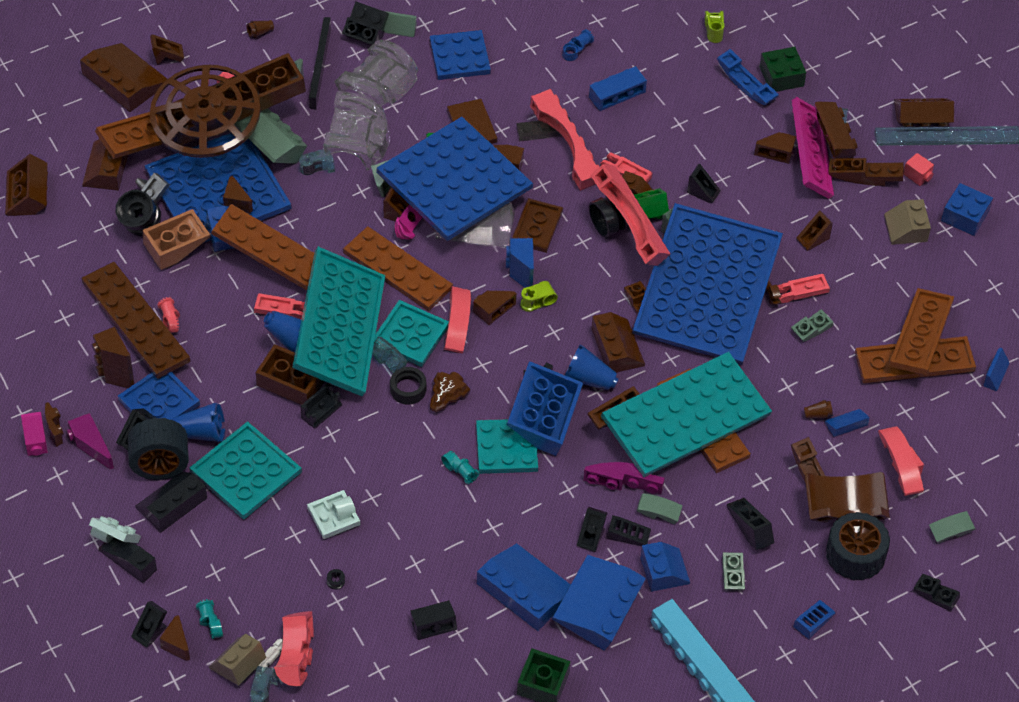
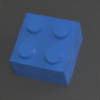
(967, 209)

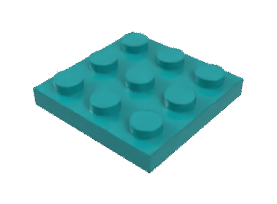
(412, 331)
(503, 449)

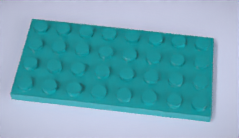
(339, 321)
(686, 414)

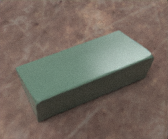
(401, 24)

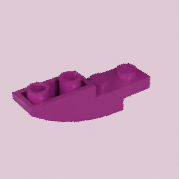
(616, 474)

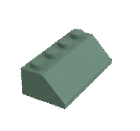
(274, 138)

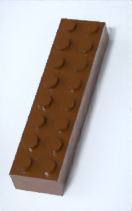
(274, 83)

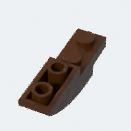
(860, 172)

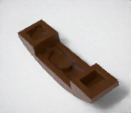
(805, 458)

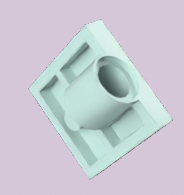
(334, 514)
(107, 528)

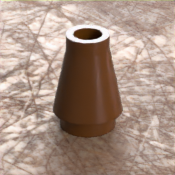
(258, 28)
(819, 410)

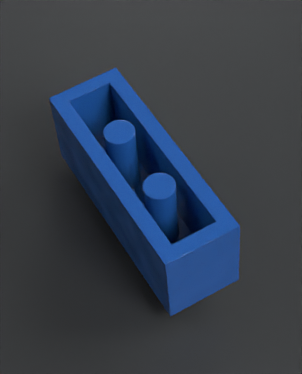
(617, 88)

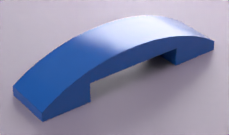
(744, 79)

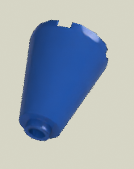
(283, 328)
(591, 370)
(204, 423)

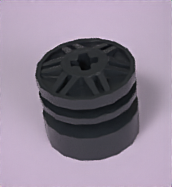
(133, 204)
(606, 217)

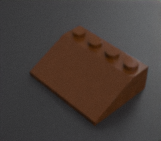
(122, 75)

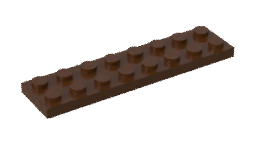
(136, 320)

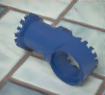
(577, 45)

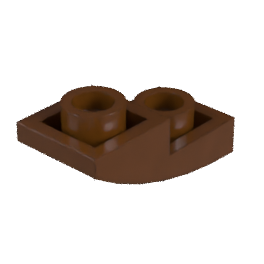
(635, 294)
(52, 418)

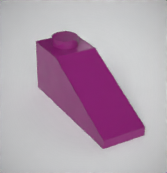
(89, 440)

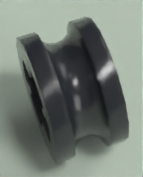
(335, 573)

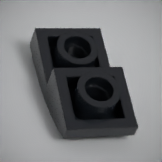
(933, 591)

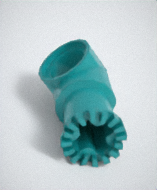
(461, 466)
(209, 619)

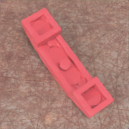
(458, 319)
(903, 460)

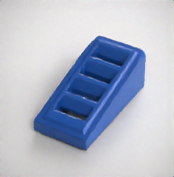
(809, 631)

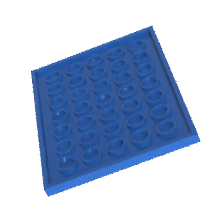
(709, 284)

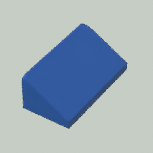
(997, 370)
(847, 422)

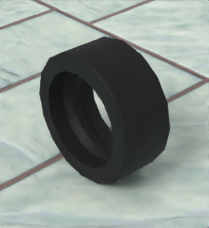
(408, 397)

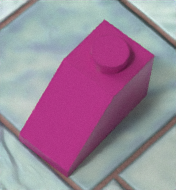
(34, 433)

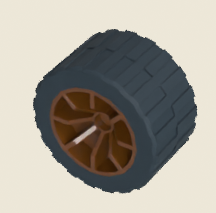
(158, 448)
(857, 546)

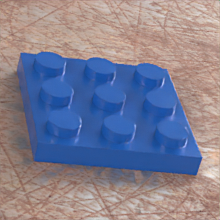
(460, 55)
(161, 396)

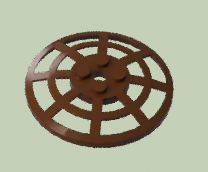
(205, 116)

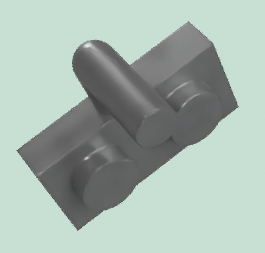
(154, 186)

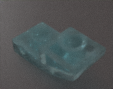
(387, 354)

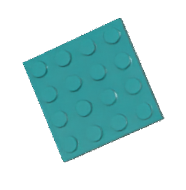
(245, 470)

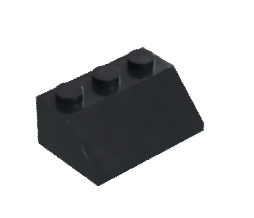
(173, 500)

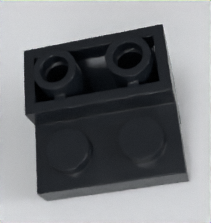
(365, 23)

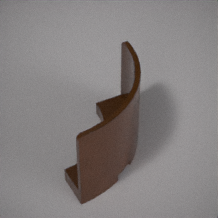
(838, 496)

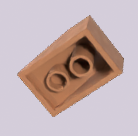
(174, 238)

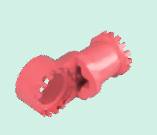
(170, 314)

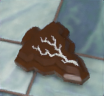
(447, 389)

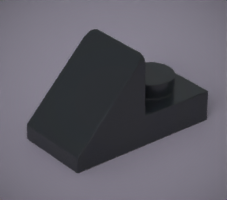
(592, 529)
(150, 624)

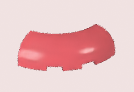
(295, 649)

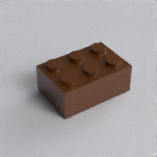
(280, 378)

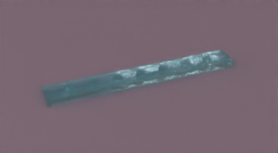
(947, 135)

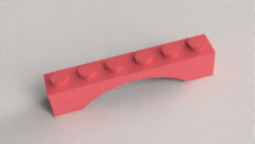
(548, 110)
(646, 237)

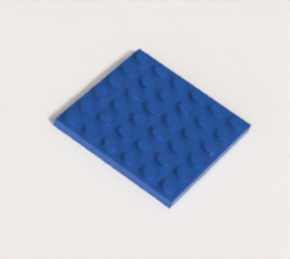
(454, 178)
(203, 181)

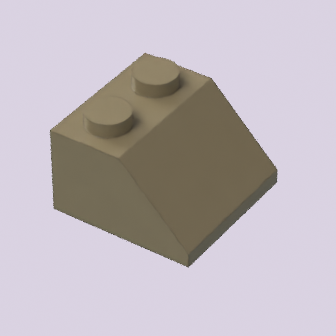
(908, 222)
(239, 659)

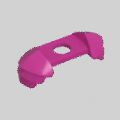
(404, 227)

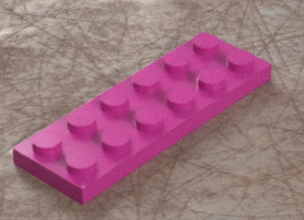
(812, 149)

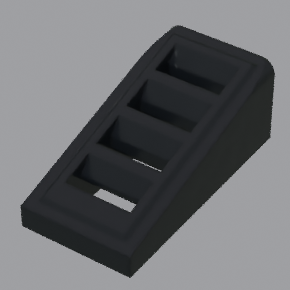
(619, 535)

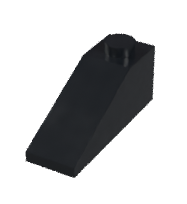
(752, 523)
(130, 558)

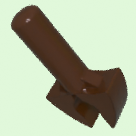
(774, 293)

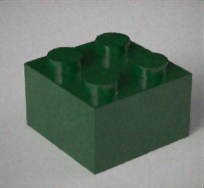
(783, 69)
(543, 677)

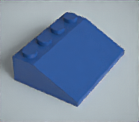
(544, 407)
(523, 585)
(598, 600)

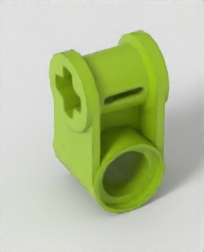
(715, 26)
(539, 295)

